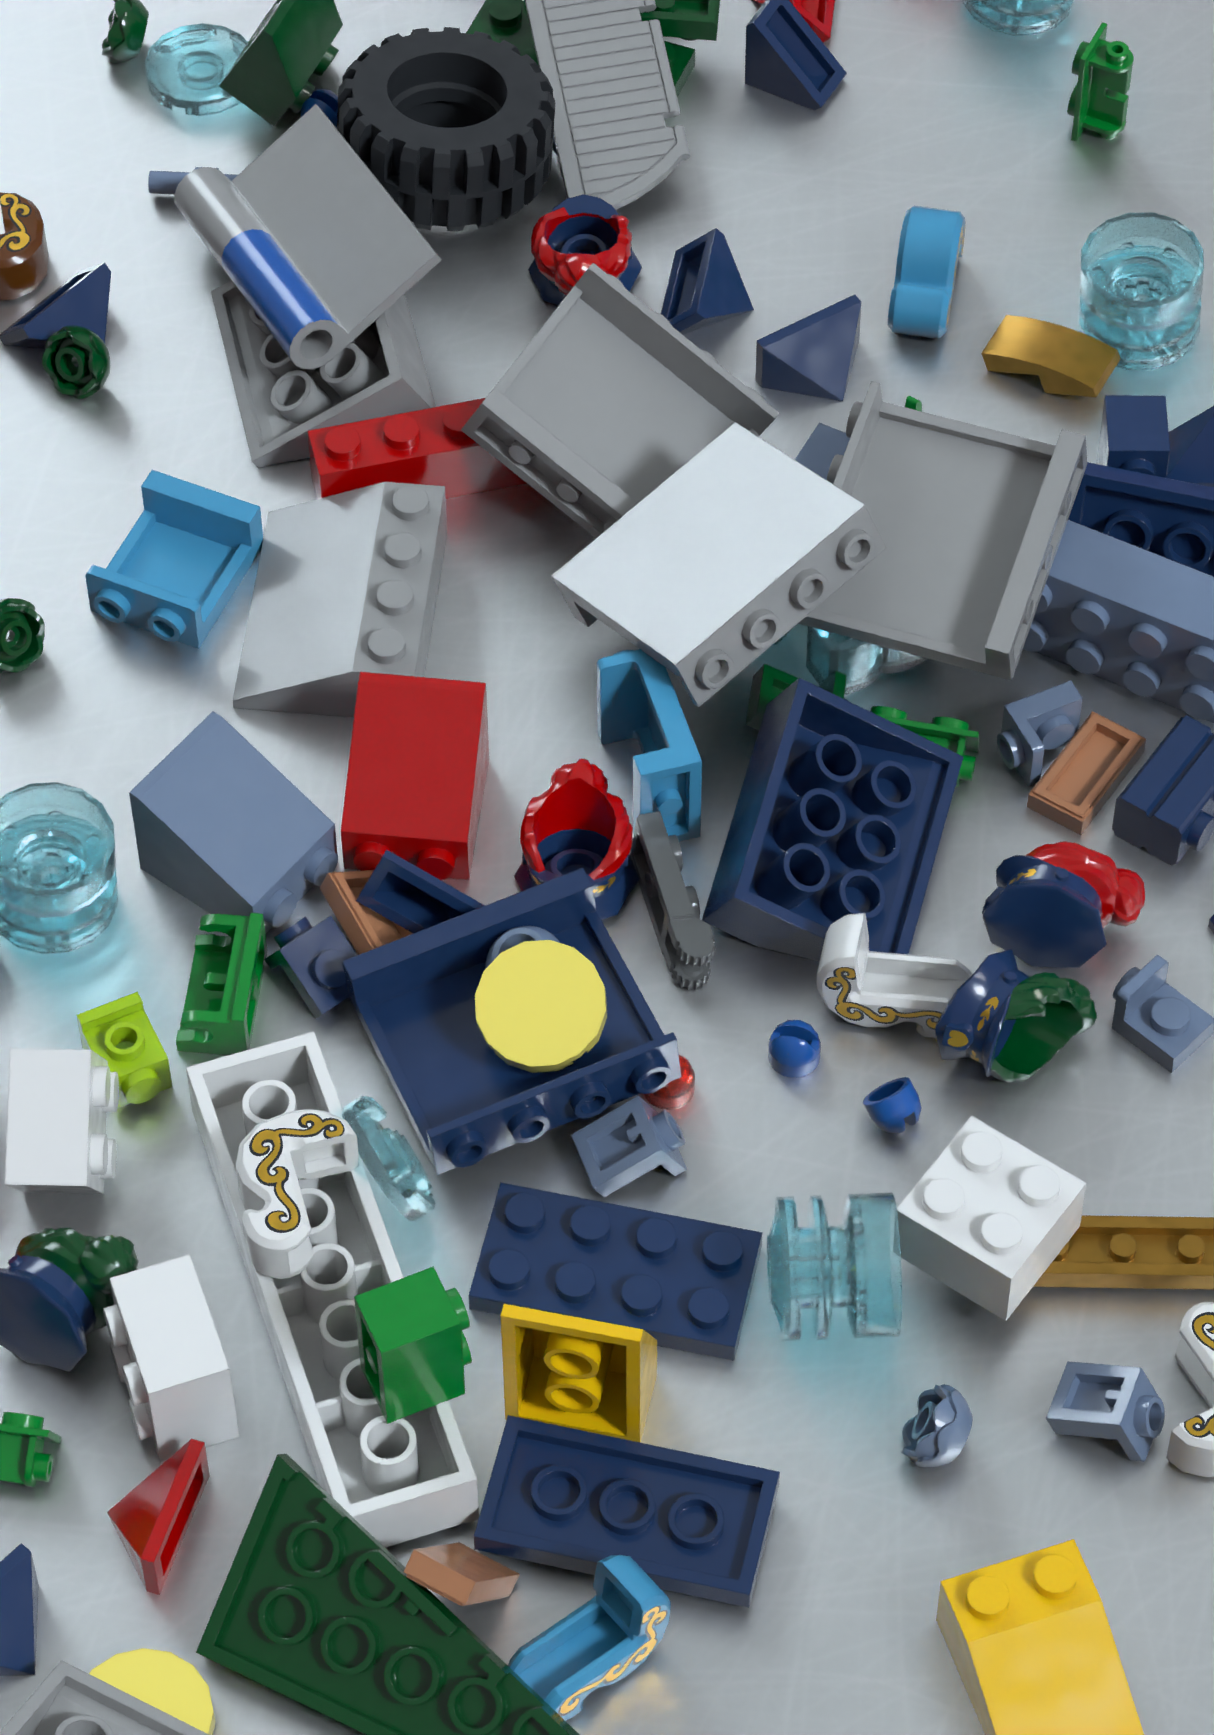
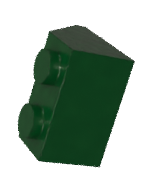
(283, 55)

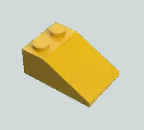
(577, 1372)
(1037, 1647)

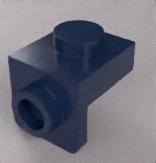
(314, 962)

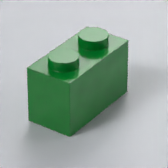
(412, 1343)

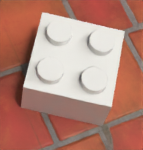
(59, 1121)
(989, 1217)
(170, 1357)

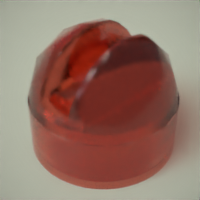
(678, 1091)

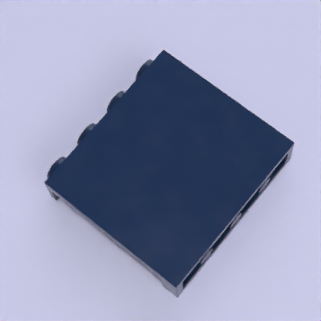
(454, 1088)

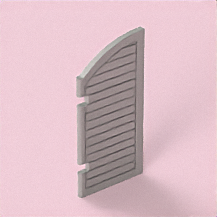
(608, 95)

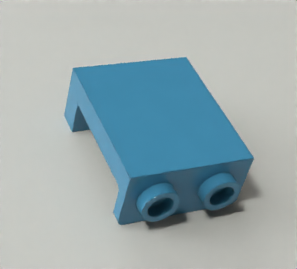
(178, 561)
(641, 704)

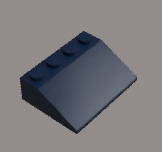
(831, 825)

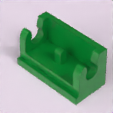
(224, 985)

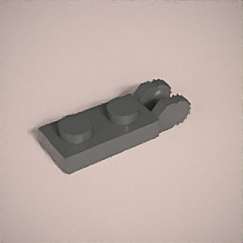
(671, 904)

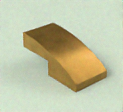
(1061, 356)

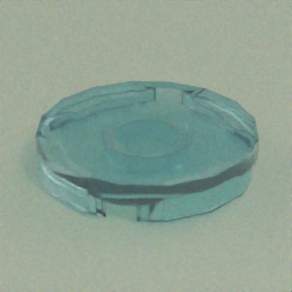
(190, 65)
(390, 1159)

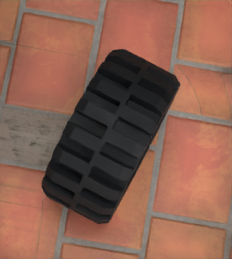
(450, 125)

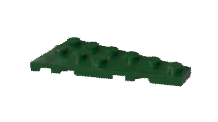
(344, 1630)

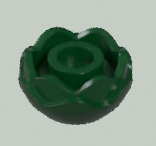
(126, 30)
(76, 361)
(25, 635)

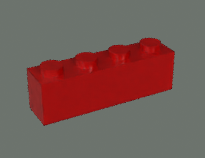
(409, 449)

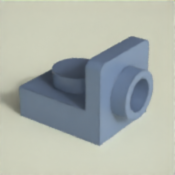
(1038, 724)
(1159, 1016)
(629, 1145)
(1108, 1405)

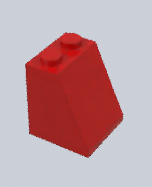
(416, 773)

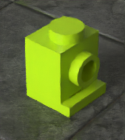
(130, 1045)

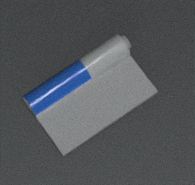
(308, 239)

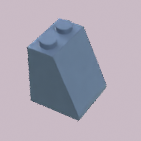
(230, 827)

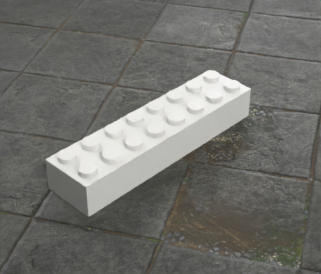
(390, 1476)

